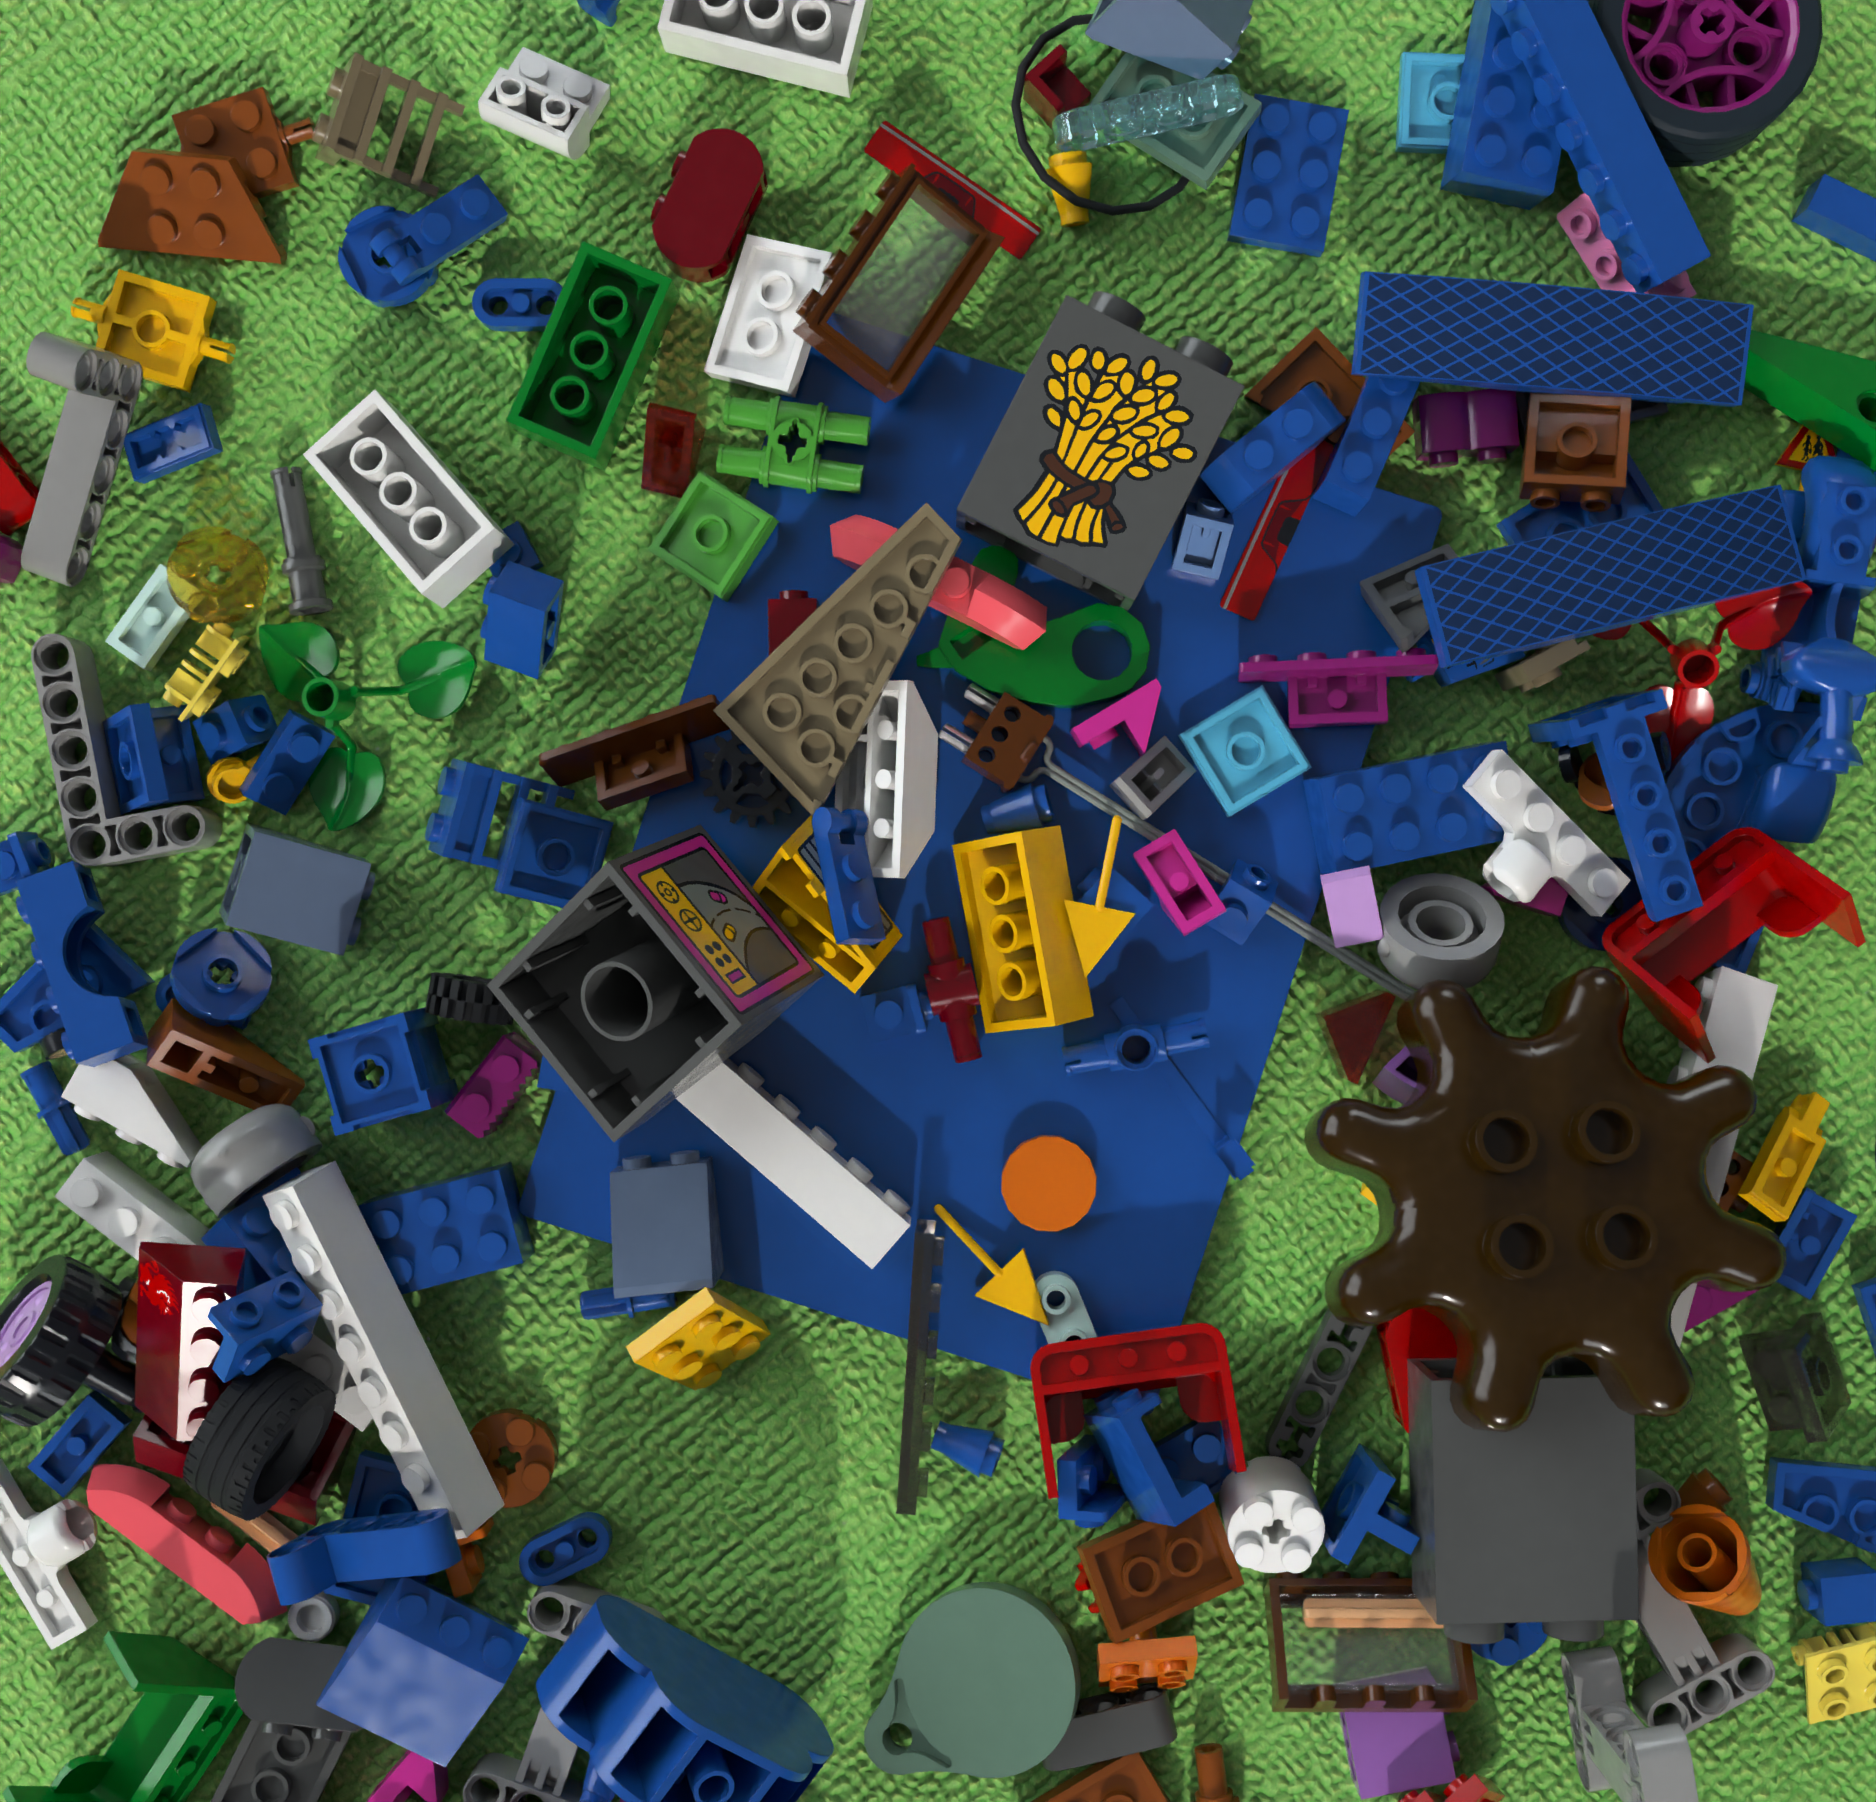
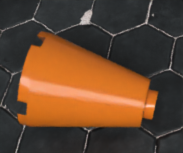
(1705, 1561)

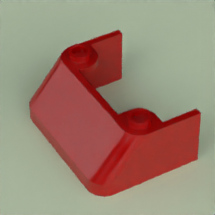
(1743, 885)
(1179, 1356)

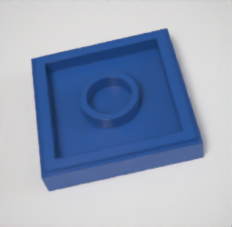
(551, 853)

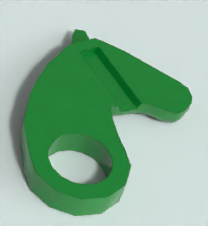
(1045, 669)

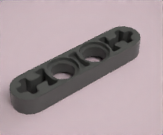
(1310, 1377)

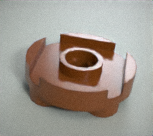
(523, 1435)

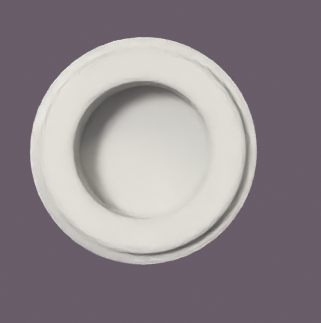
(314, 1617)

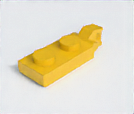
(1786, 1157)

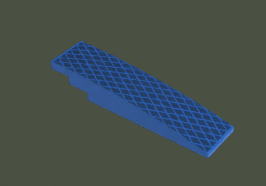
(1551, 339)
(1609, 575)

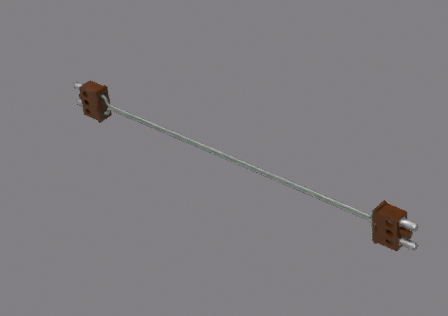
(1017, 750)

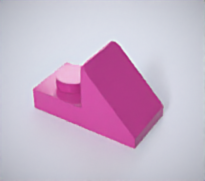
(1133, 713)
(1179, 883)
(411, 1774)

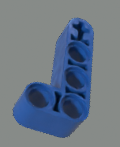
(363, 1550)

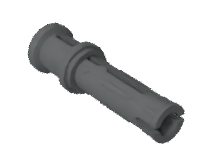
(302, 563)

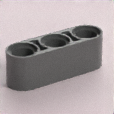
(1115, 1727)

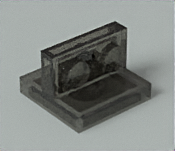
(1798, 1378)

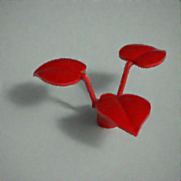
(1751, 623)

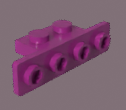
(1338, 689)

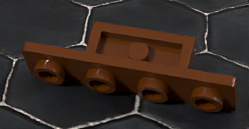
(637, 756)

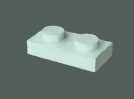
(149, 623)

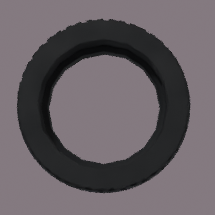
(259, 1438)

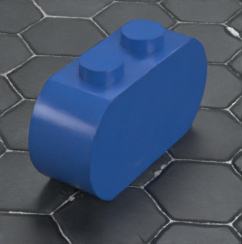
(1272, 447)

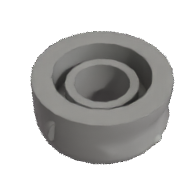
(1439, 930)
(252, 1155)

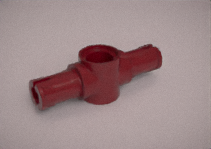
(952, 989)

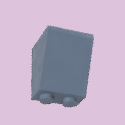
(1174, 33)
(296, 890)
(664, 1225)

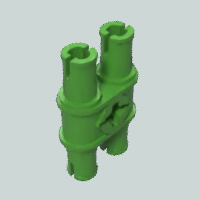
(780, 422)

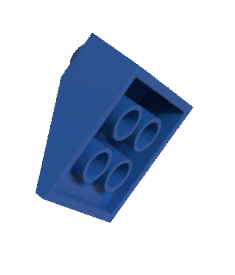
(422, 1668)

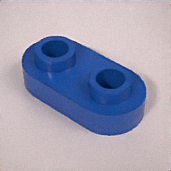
(523, 299)
(568, 1548)

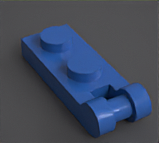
(440, 230)
(848, 875)

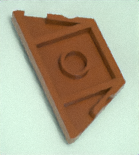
(188, 208)

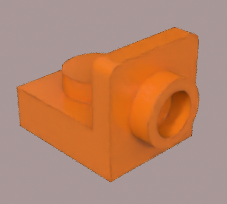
(468, 1572)

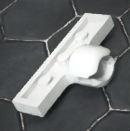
(1539, 841)
(37, 1555)

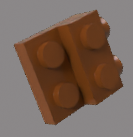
(1575, 450)

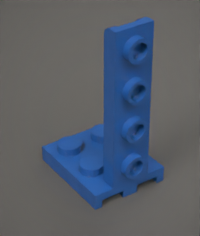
(1636, 791)

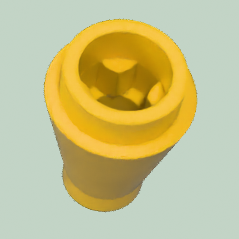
(1075, 174)

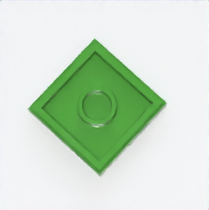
(713, 535)

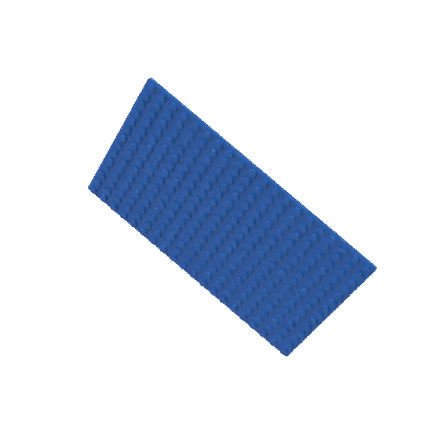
(903, 1103)

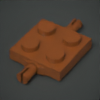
(250, 132)

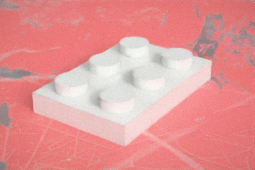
(758, 319)

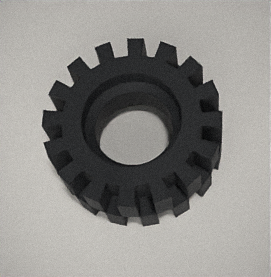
(465, 999)

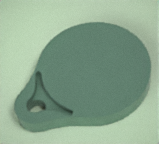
(980, 1686)

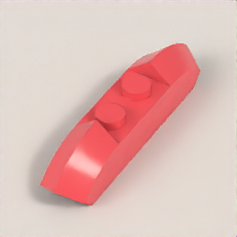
(964, 591)
(184, 1542)

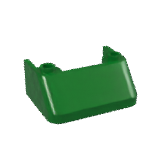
(167, 1737)

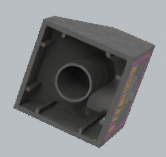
(653, 978)

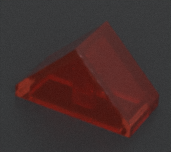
(670, 449)
(1353, 1031)

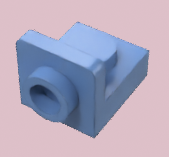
(1203, 538)

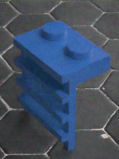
(468, 808)

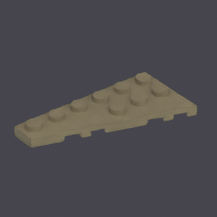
(823, 682)

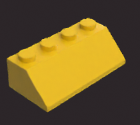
(1021, 930)

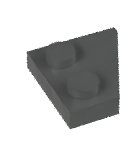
(1397, 597)

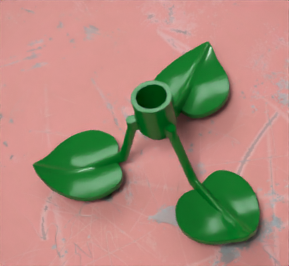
(300, 658)

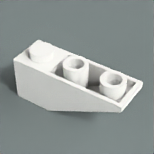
(136, 1104)

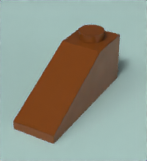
(218, 1060)

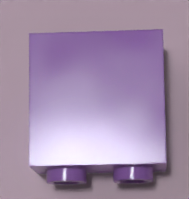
(1398, 1751)

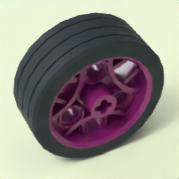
(1694, 53)

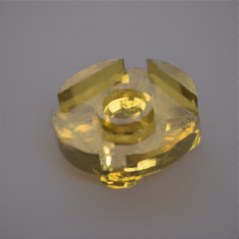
(209, 601)

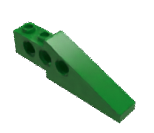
(1818, 389)

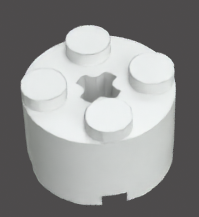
(1271, 1516)

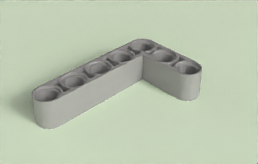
(83, 452)
(95, 771)

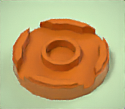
(1048, 1183)

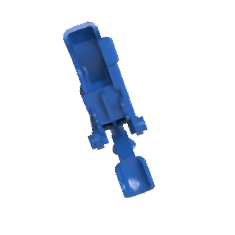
(1819, 647)

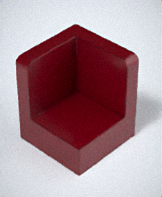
(1053, 88)

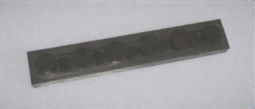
(920, 1347)

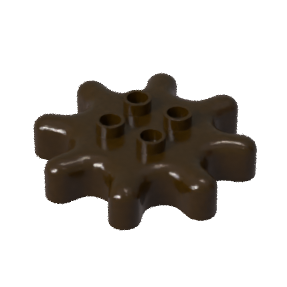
(1543, 1200)

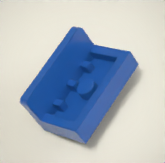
(1811, 1240)
(263, 1325)

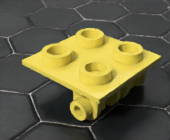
(202, 695)
(1839, 1673)

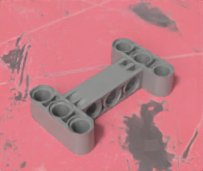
(1680, 1642)
(1612, 1742)
(548, 1752)

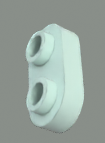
(1070, 1316)

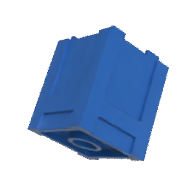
(412, 1066)

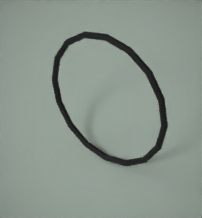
(1035, 162)

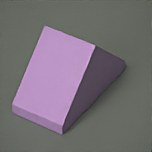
(1352, 906)

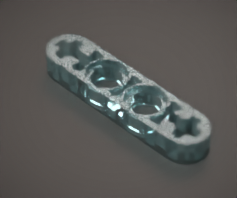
(1148, 113)

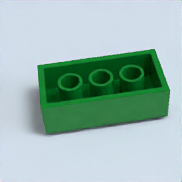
(593, 355)

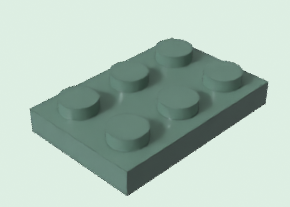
(1191, 151)

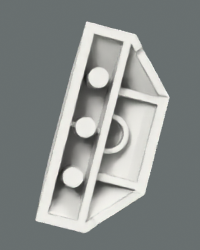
(893, 780)

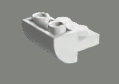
(545, 103)

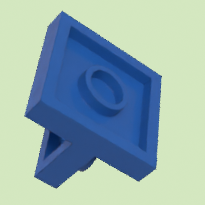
(152, 757)
(1362, 1505)

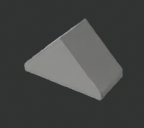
(1153, 778)

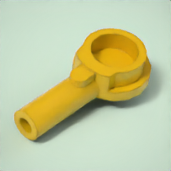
(226, 778)

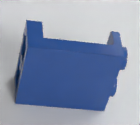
(1137, 1463)

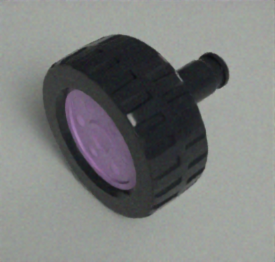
(57, 1340)

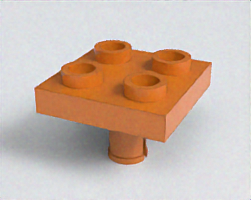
(1146, 1660)

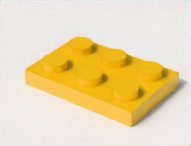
(699, 1340)

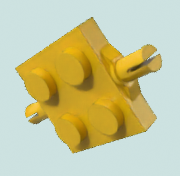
(157, 327)

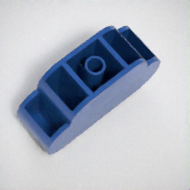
(677, 1715)

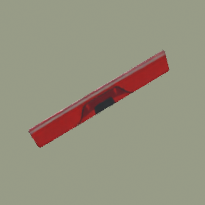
(898, 151)
(1274, 534)

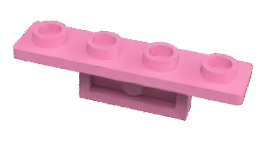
(1583, 229)

